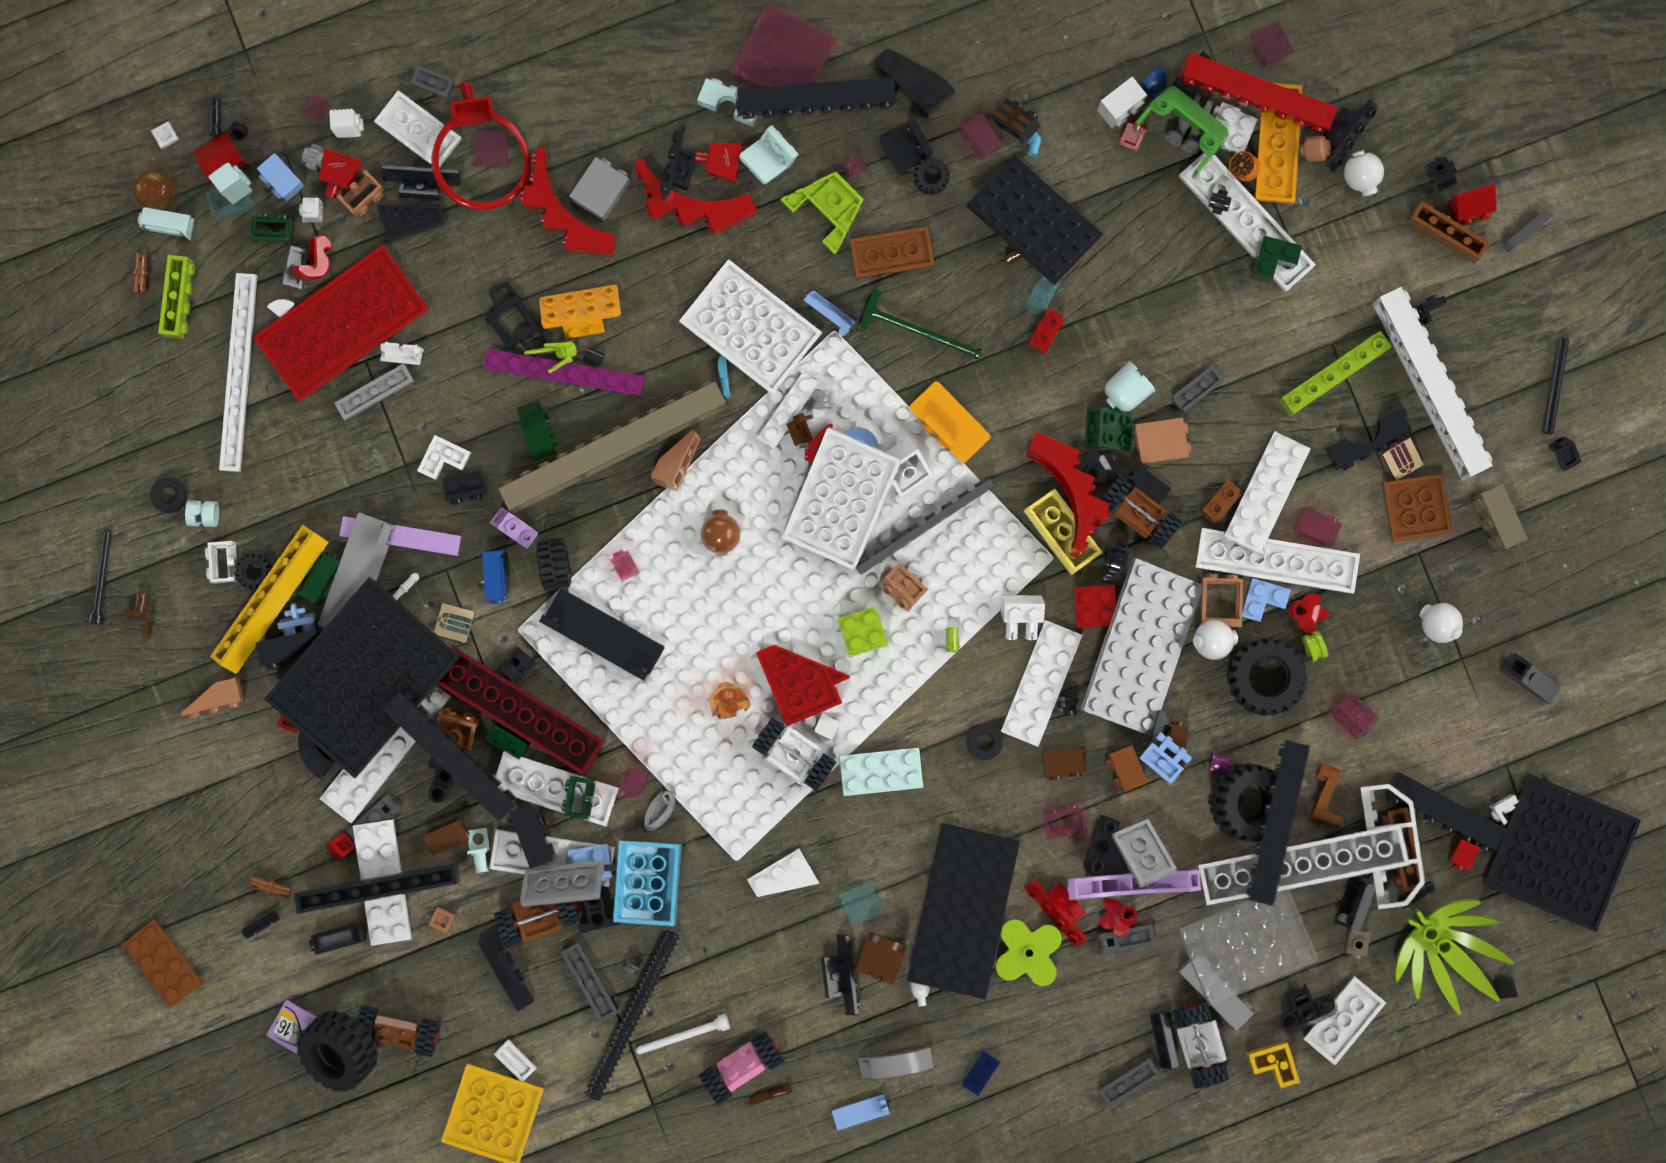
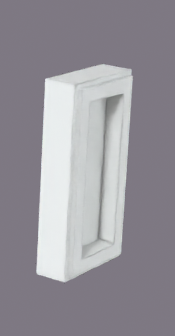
(515, 1060)

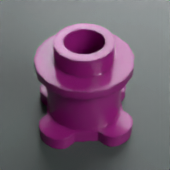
(1219, 763)

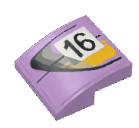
(289, 1024)

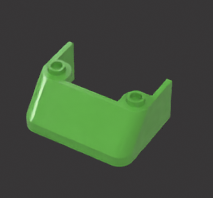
(1213, 132)

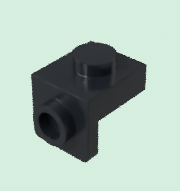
(1431, 303)

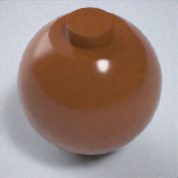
(720, 533)

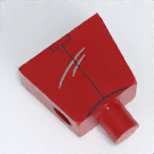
(721, 160)
(338, 172)

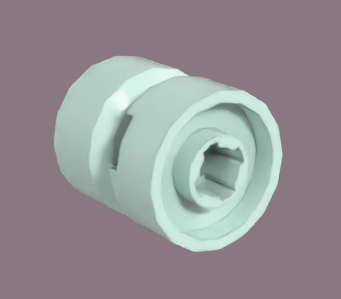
(199, 513)

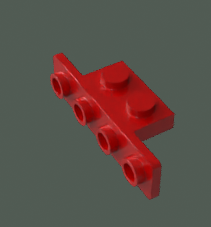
(1060, 909)

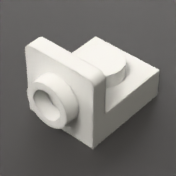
(1504, 805)

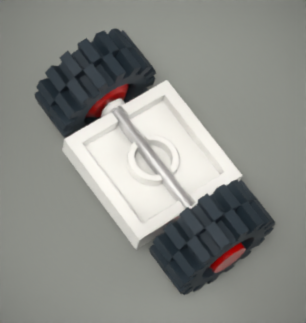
(794, 754)
(1201, 1044)

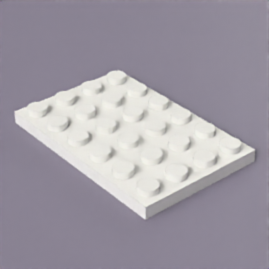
(750, 327)
(841, 498)

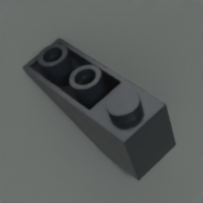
(1529, 677)

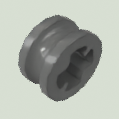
(630, 968)

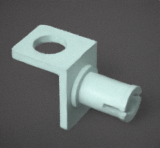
(479, 851)

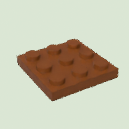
(1417, 508)

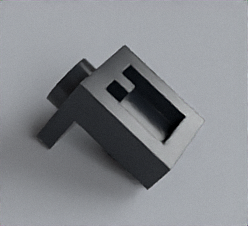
(1565, 453)

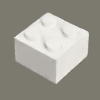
(1122, 102)

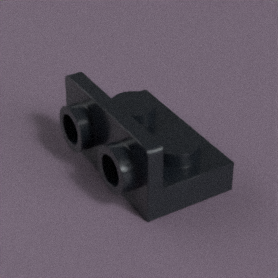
(464, 487)

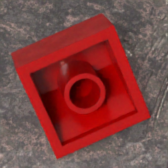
(217, 153)
(1473, 205)

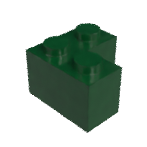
(1273, 253)
(535, 428)

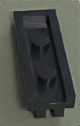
(1164, 1040)

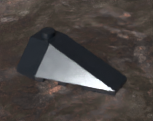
(917, 83)

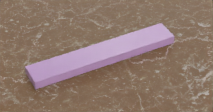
(414, 538)

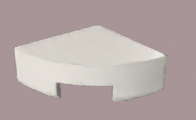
(281, 307)

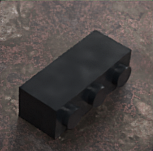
(532, 835)

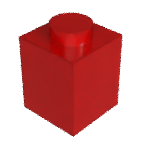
(1463, 855)

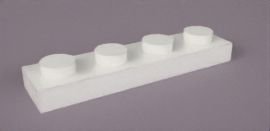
(790, 407)

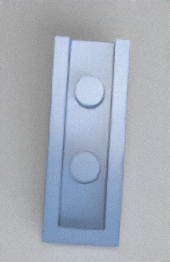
(830, 312)
(860, 1111)

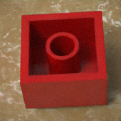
(1093, 606)

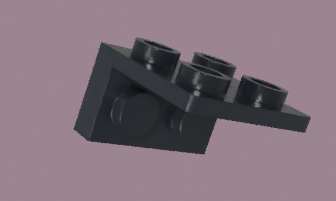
(906, 147)

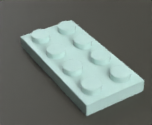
(881, 771)

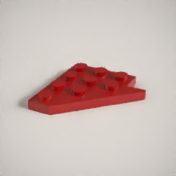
(799, 683)

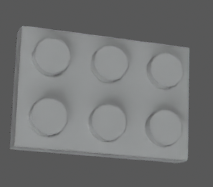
(1144, 853)

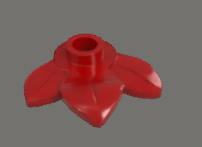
(1311, 612)
(1115, 917)

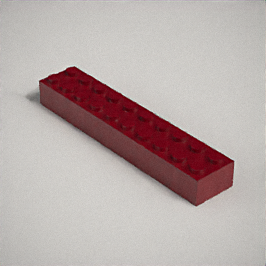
(522, 713)

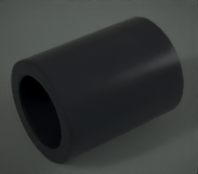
(593, 356)

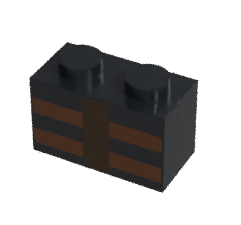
(1016, 120)

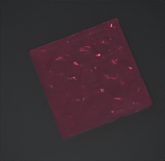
(783, 50)

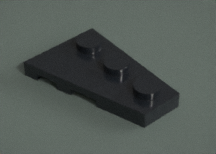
(408, 220)

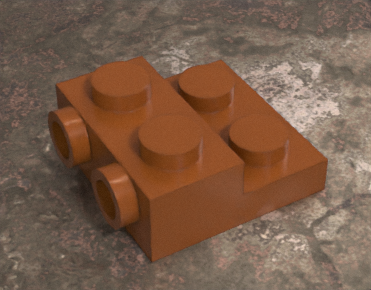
(463, 726)

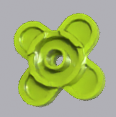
(1019, 939)

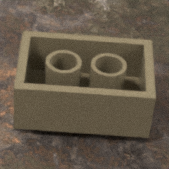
(1499, 518)

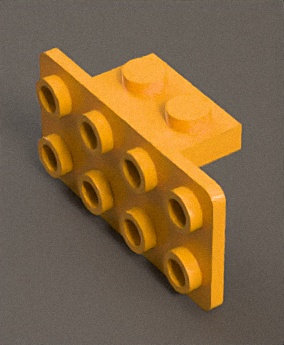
(580, 311)
(949, 422)

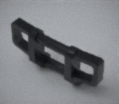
(501, 309)

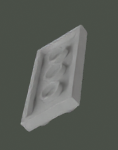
(562, 883)

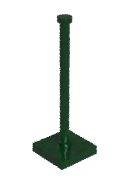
(871, 311)

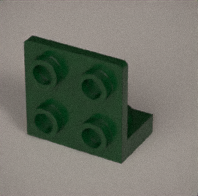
(1108, 429)

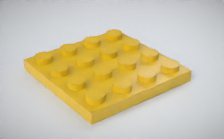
(492, 1114)

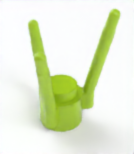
(563, 350)

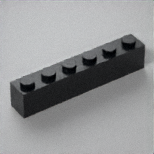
(1447, 812)

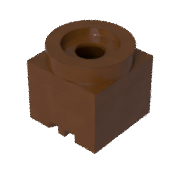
(881, 957)

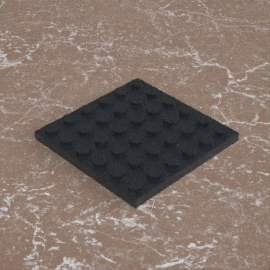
(1562, 852)

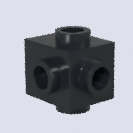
(1442, 173)

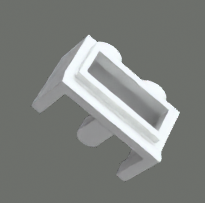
(212, 555)

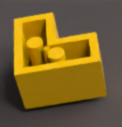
(1274, 1057)

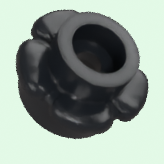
(238, 131)

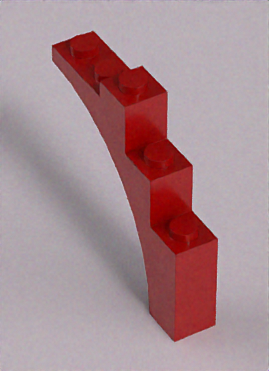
(719, 214)
(579, 237)
(1062, 464)

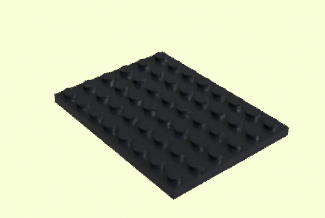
(354, 669)

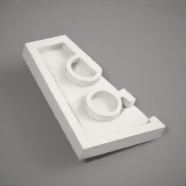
(784, 875)

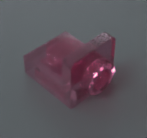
(624, 565)

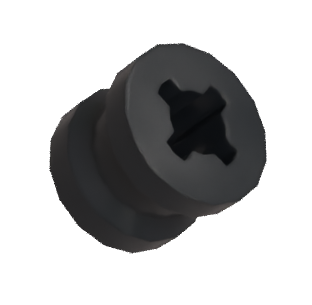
(1068, 705)

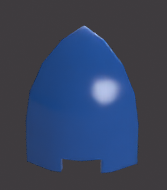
(1155, 82)

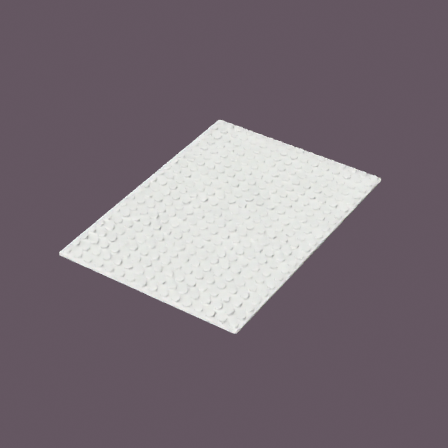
(772, 592)

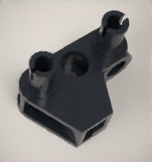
(1108, 859)

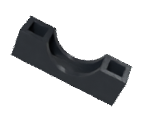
(1388, 428)

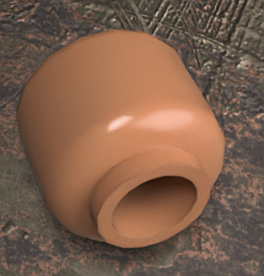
(1315, 148)

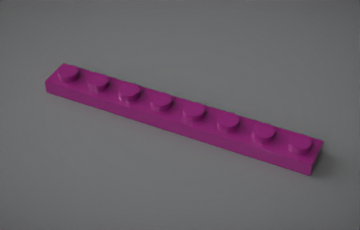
(567, 374)

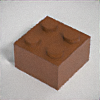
(1125, 769)

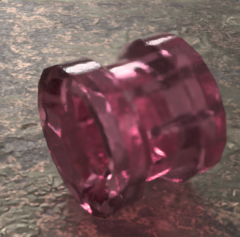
(854, 166)

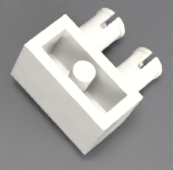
(1022, 609)

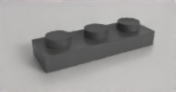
(1129, 1082)

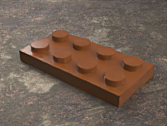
(892, 252)
(162, 963)

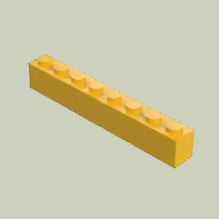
(269, 599)

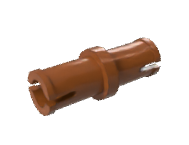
(140, 274)
(270, 887)

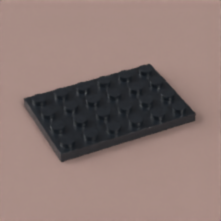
(1034, 220)

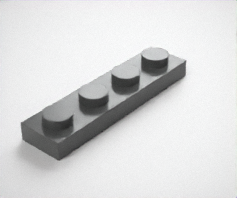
(589, 982)

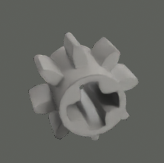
(313, 156)

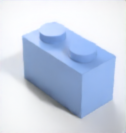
(280, 177)

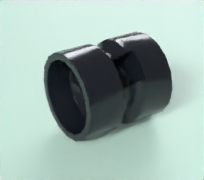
(513, 671)

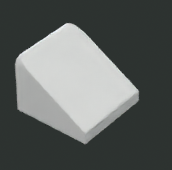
(827, 726)

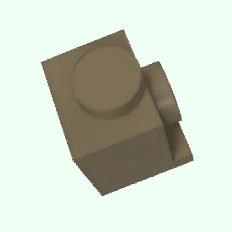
(1351, 938)

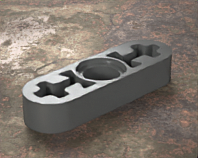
(1527, 230)

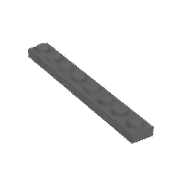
(931, 521)

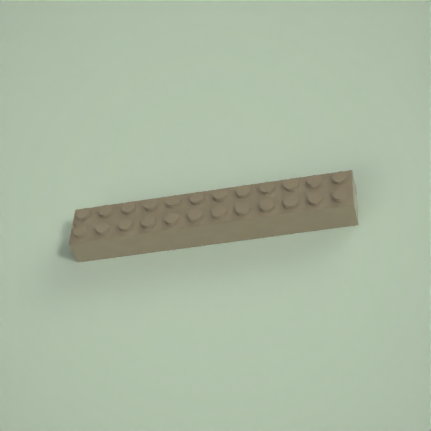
(613, 447)

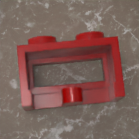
(1046, 331)

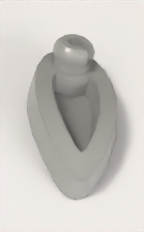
(659, 810)

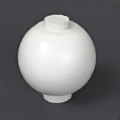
(1364, 172)
(1441, 622)
(1214, 639)

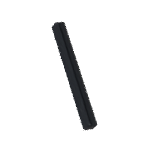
(1555, 385)

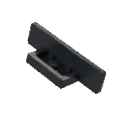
(1346, 130)
(680, 165)
(419, 182)
(506, 972)
(839, 975)

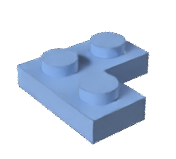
(1259, 595)

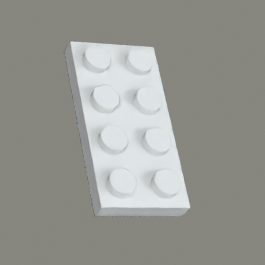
(415, 128)
(1355, 1011)

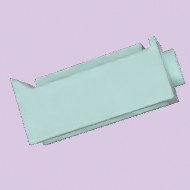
(166, 222)

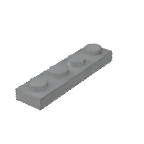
(374, 392)

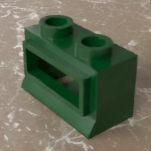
(272, 237)
(567, 804)

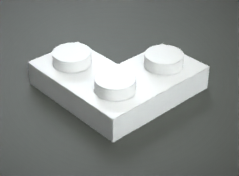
(442, 452)

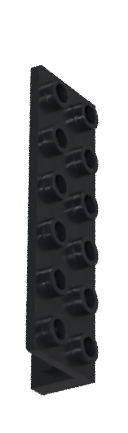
(603, 634)

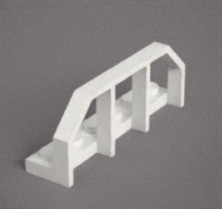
(1371, 817)

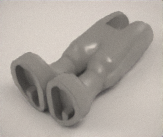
(1176, 136)

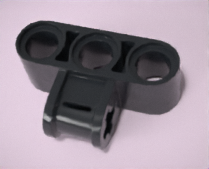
(1302, 1002)

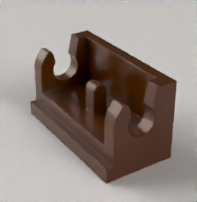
(446, 836)

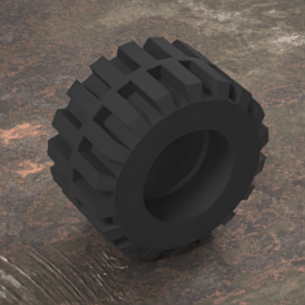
(553, 564)

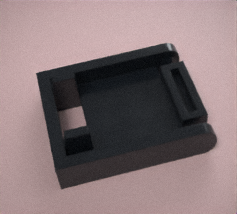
(1354, 904)

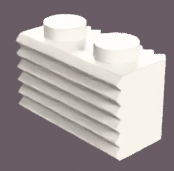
(346, 123)

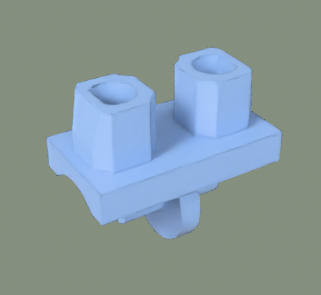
(306, 620)

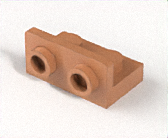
(902, 587)

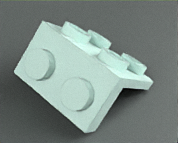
(769, 155)

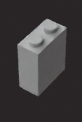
(600, 188)

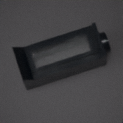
(336, 938)

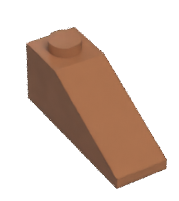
(674, 464)

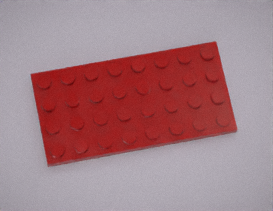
(341, 323)

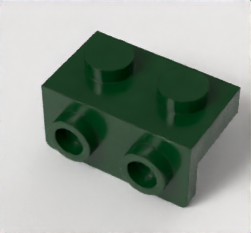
(507, 740)

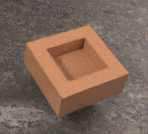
(442, 920)

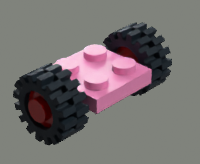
(741, 1067)

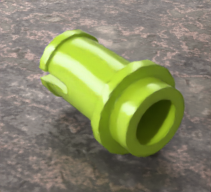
(952, 639)

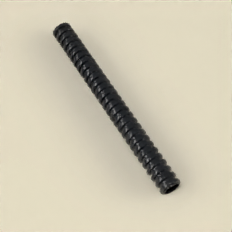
(631, 1015)

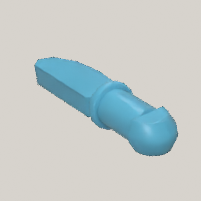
(722, 370)

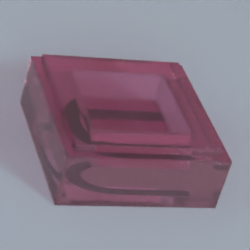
(316, 107)

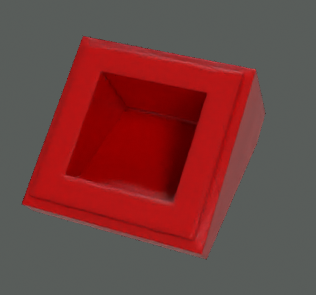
(341, 846)

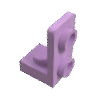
(514, 527)

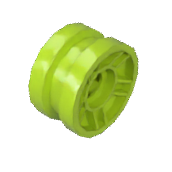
(1315, 646)

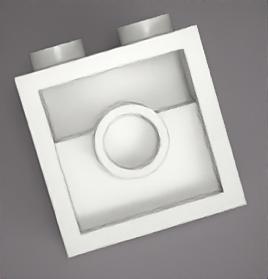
(1238, 124)

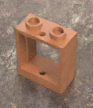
(1229, 580)

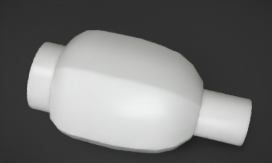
(919, 992)

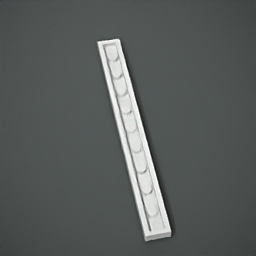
(238, 372)

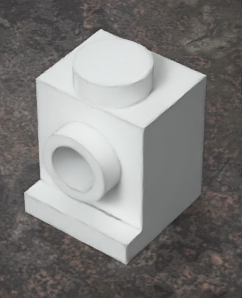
(311, 210)

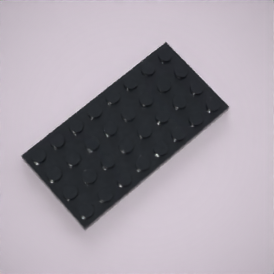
(963, 911)

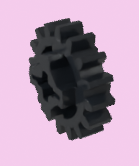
(1115, 560)

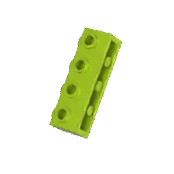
(176, 296)

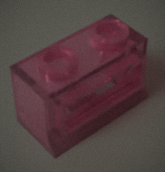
(633, 783)
(1065, 830)

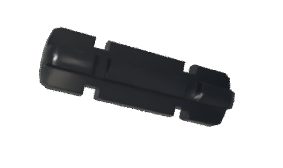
(214, 116)
(1428, 888)
(260, 924)

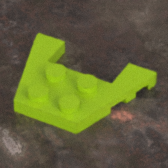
(834, 200)

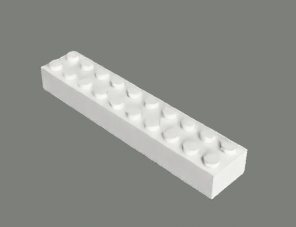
(1432, 383)
(1310, 863)

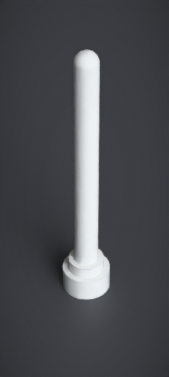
(719, 1023)

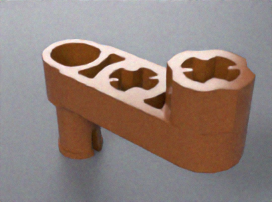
(1329, 776)

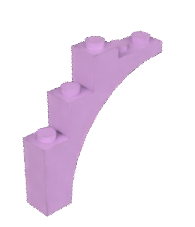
(1126, 885)

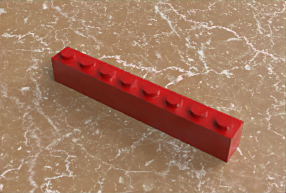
(1257, 92)

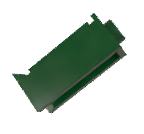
(320, 578)

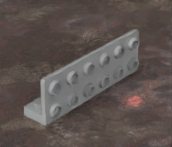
(360, 560)

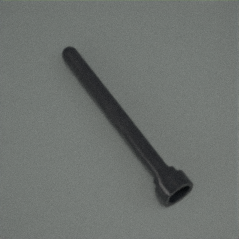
(96, 615)

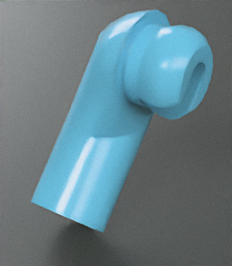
(1034, 144)

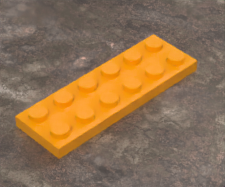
(1277, 157)

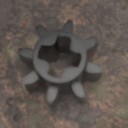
(1219, 202)

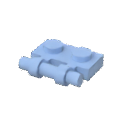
(1161, 762)
(591, 854)

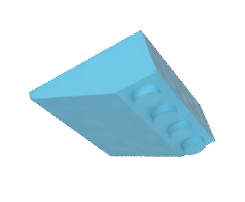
(647, 883)

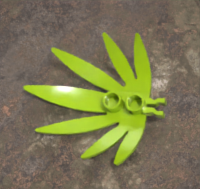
(1437, 938)

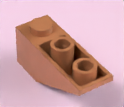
(219, 695)

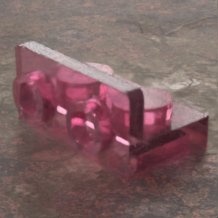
(1354, 715)

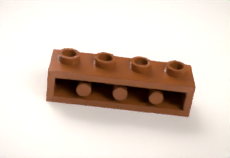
(1448, 232)
(1406, 876)

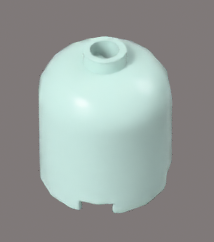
(1127, 388)

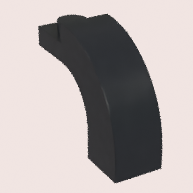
(313, 757)

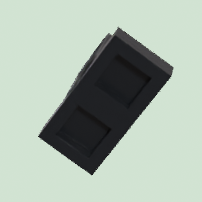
(438, 782)
(591, 909)

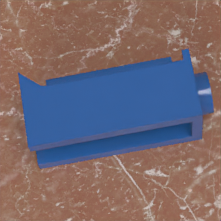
(494, 576)

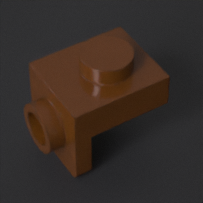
(799, 429)

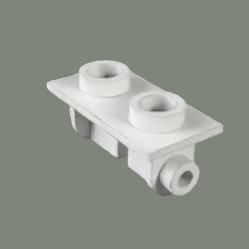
(401, 354)

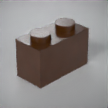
(1063, 762)

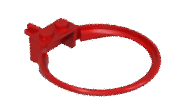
(474, 112)

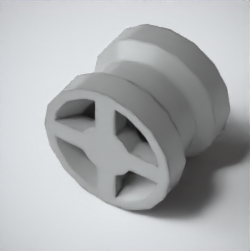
(822, 400)

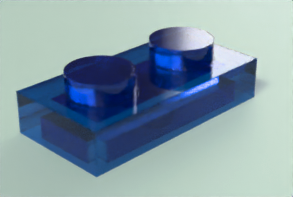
(980, 1073)

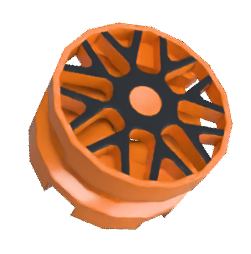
(1245, 166)

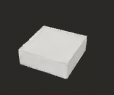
(165, 135)

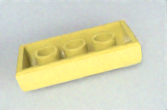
(1057, 527)

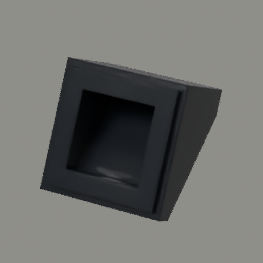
(1505, 987)

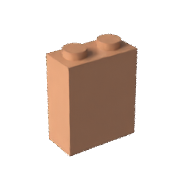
(1162, 441)

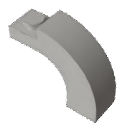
(896, 1064)

